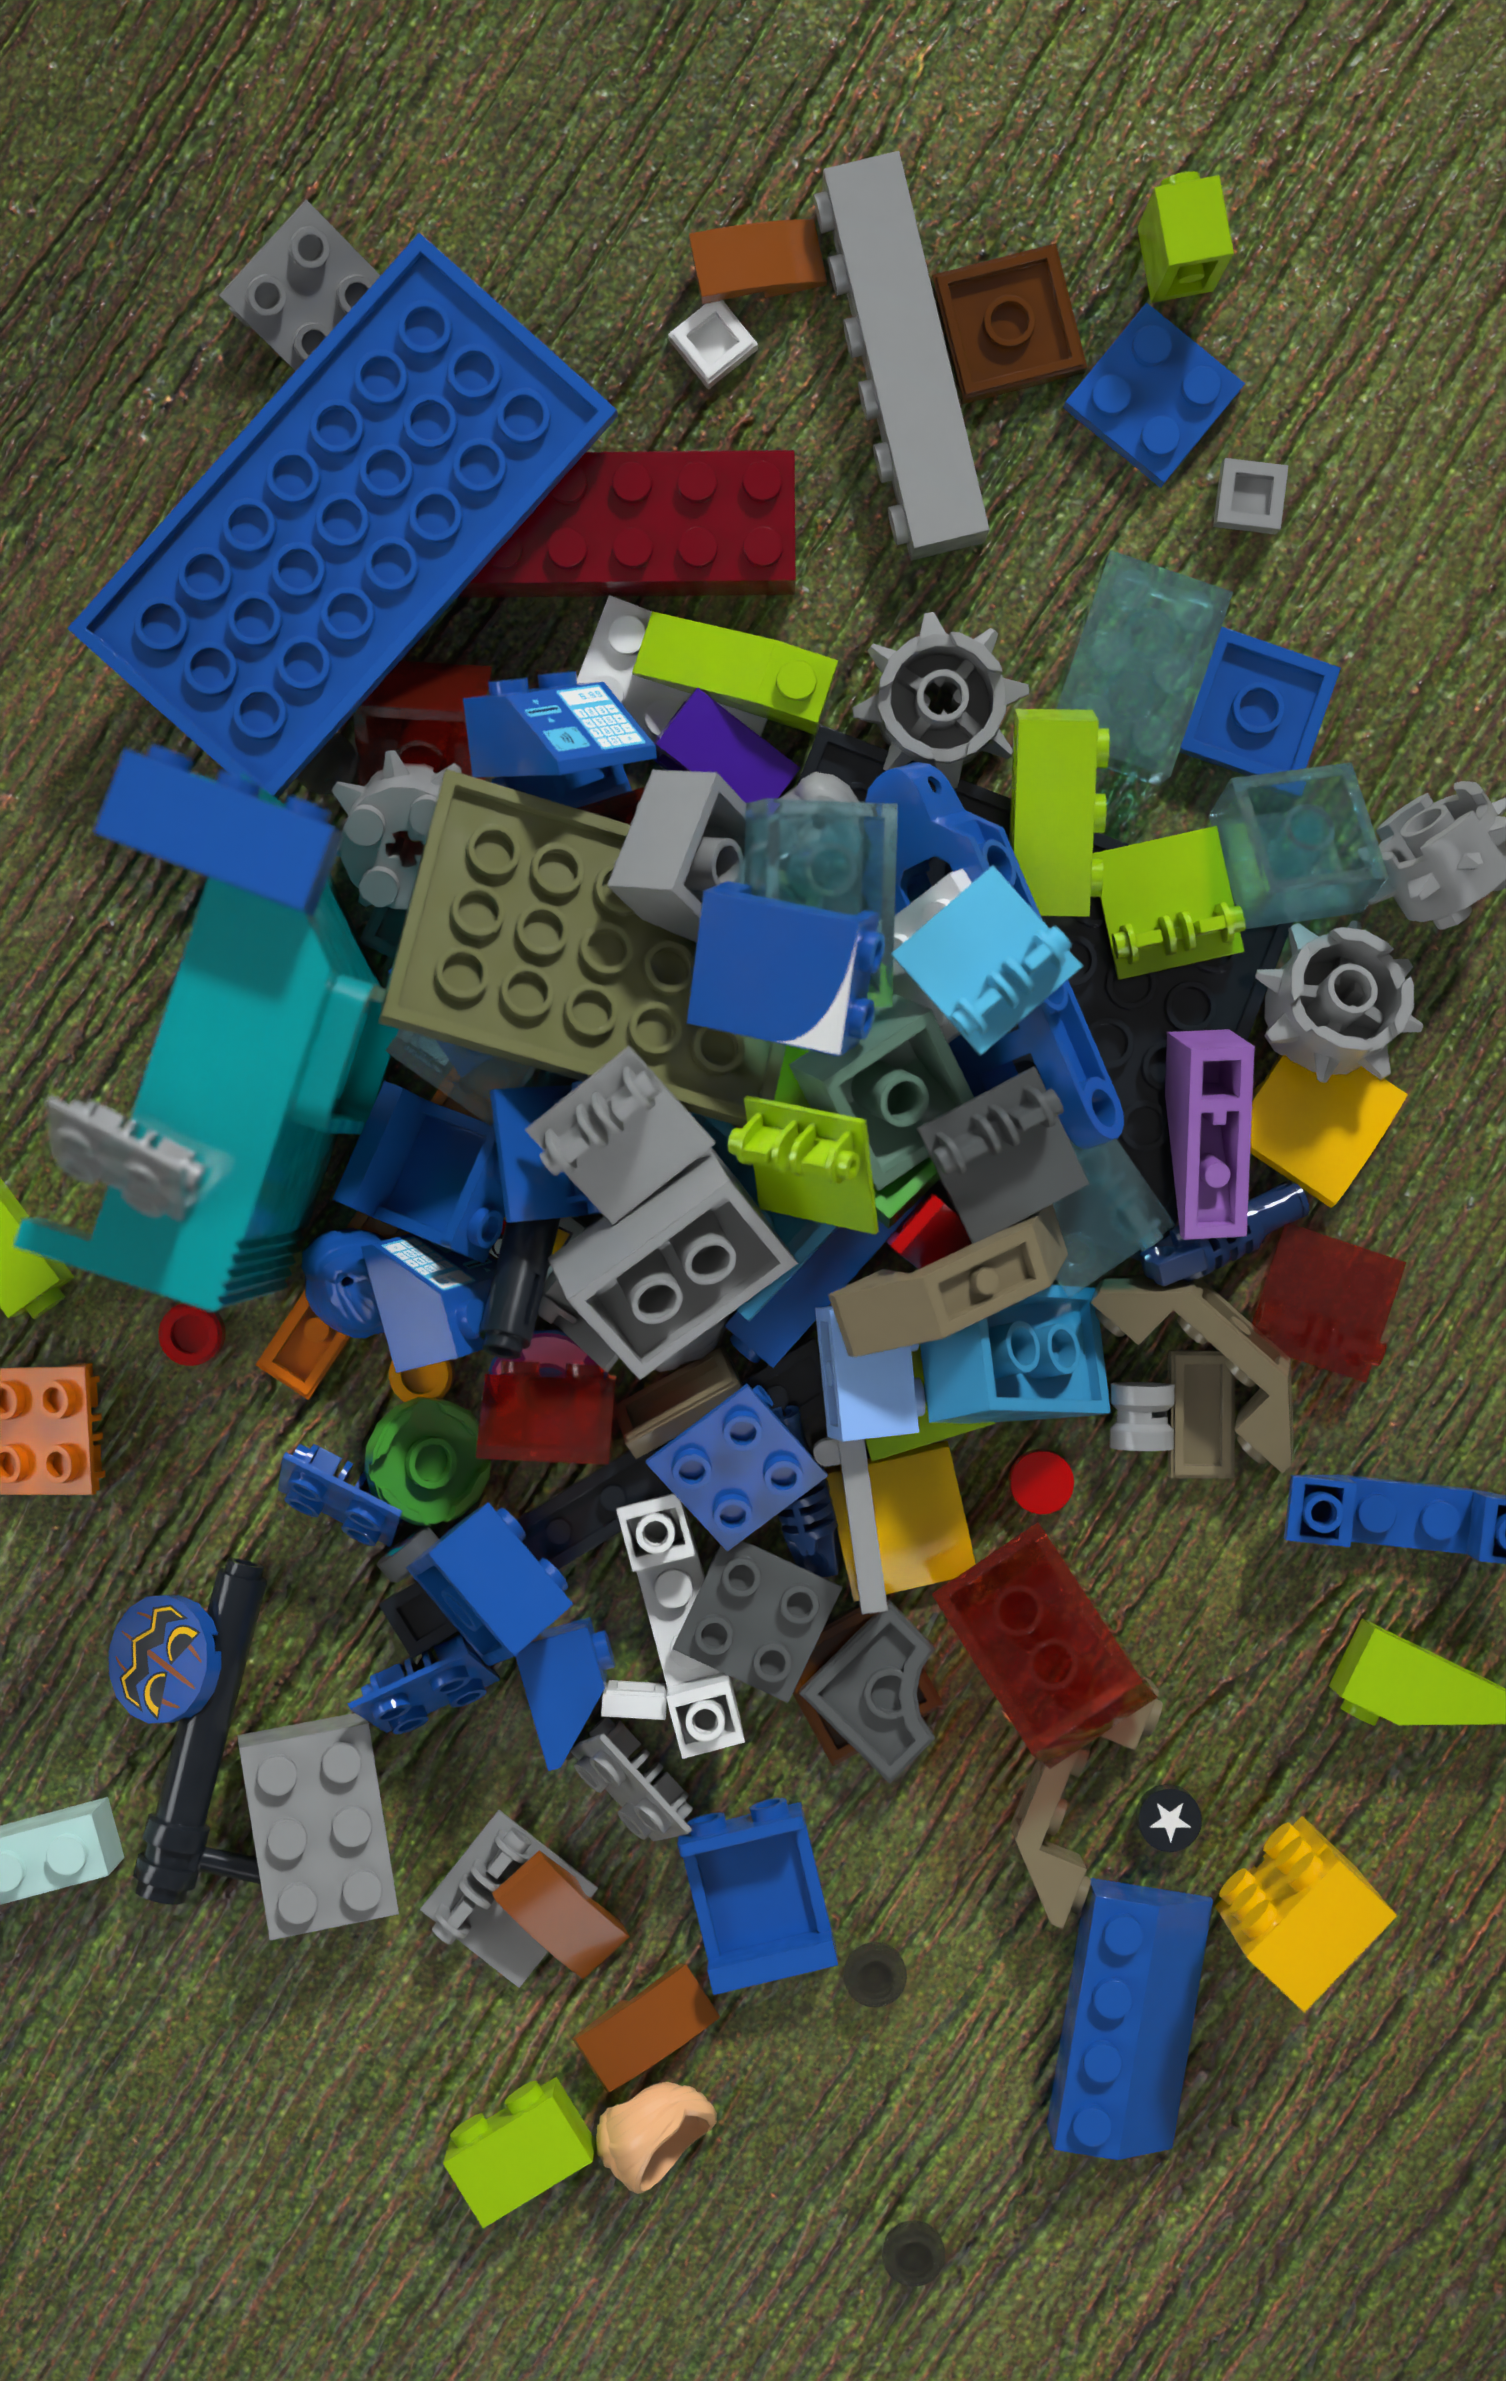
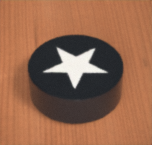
(1168, 1818)

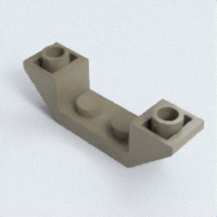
(952, 1293)
(1139, 1304)
(1053, 1869)

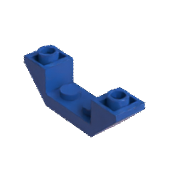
(1396, 1514)

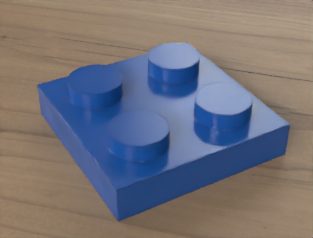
(1153, 395)
(1258, 706)

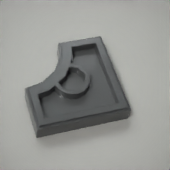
(872, 1690)

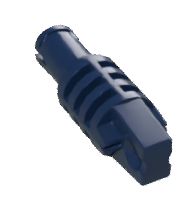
(1190, 1259)
(811, 1520)

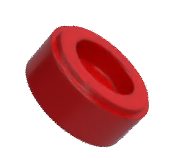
(191, 1334)
(1041, 1481)

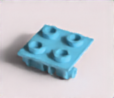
(987, 960)

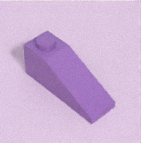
(1210, 1130)

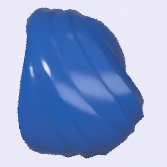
(340, 1283)

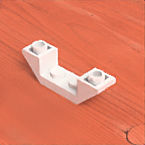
(670, 1577)

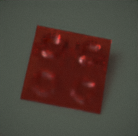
(1328, 1301)

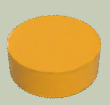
(425, 1381)

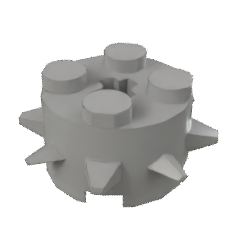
(937, 663)
(371, 848)
(1444, 855)
(1338, 1001)

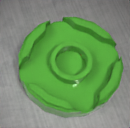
(426, 1460)

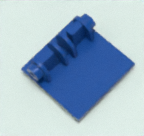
(527, 1184)
(737, 1466)
(312, 1489)
(403, 1701)

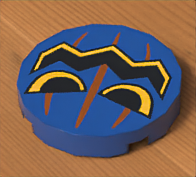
(164, 1659)

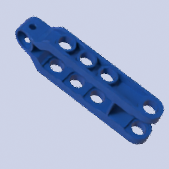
(1056, 1029)

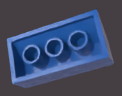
(1128, 2020)

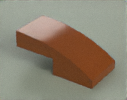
(757, 258)
(560, 1915)
(646, 2028)

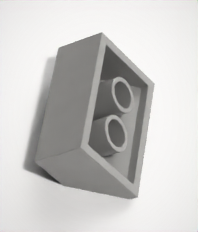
(672, 1264)

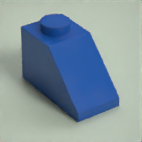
(563, 1683)

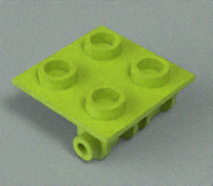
(1169, 903)
(808, 1163)

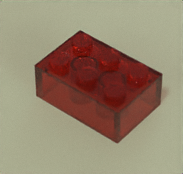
(1043, 1646)

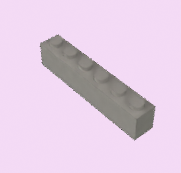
(903, 356)

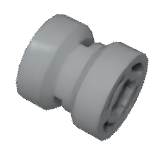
(1142, 1416)

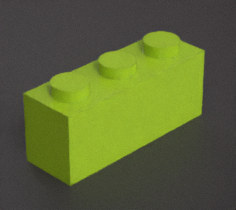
(1058, 807)

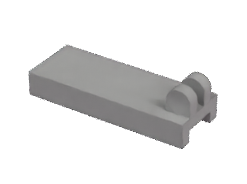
(860, 1517)

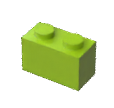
(1185, 236)
(518, 2150)

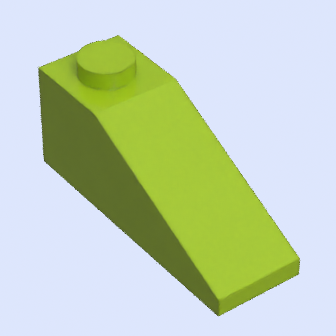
(737, 669)
(1411, 1684)

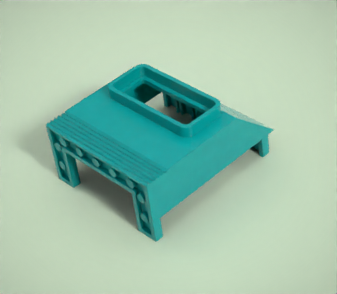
(257, 1074)

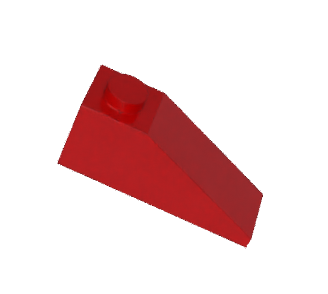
(929, 1233)

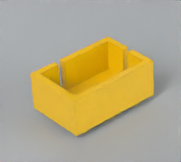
(1302, 1912)

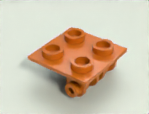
(49, 1431)

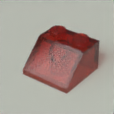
(418, 716)
(548, 1414)

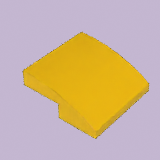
(1319, 1129)
(916, 1518)

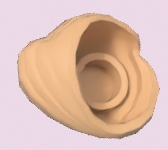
(651, 2132)

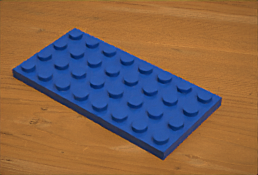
(344, 519)

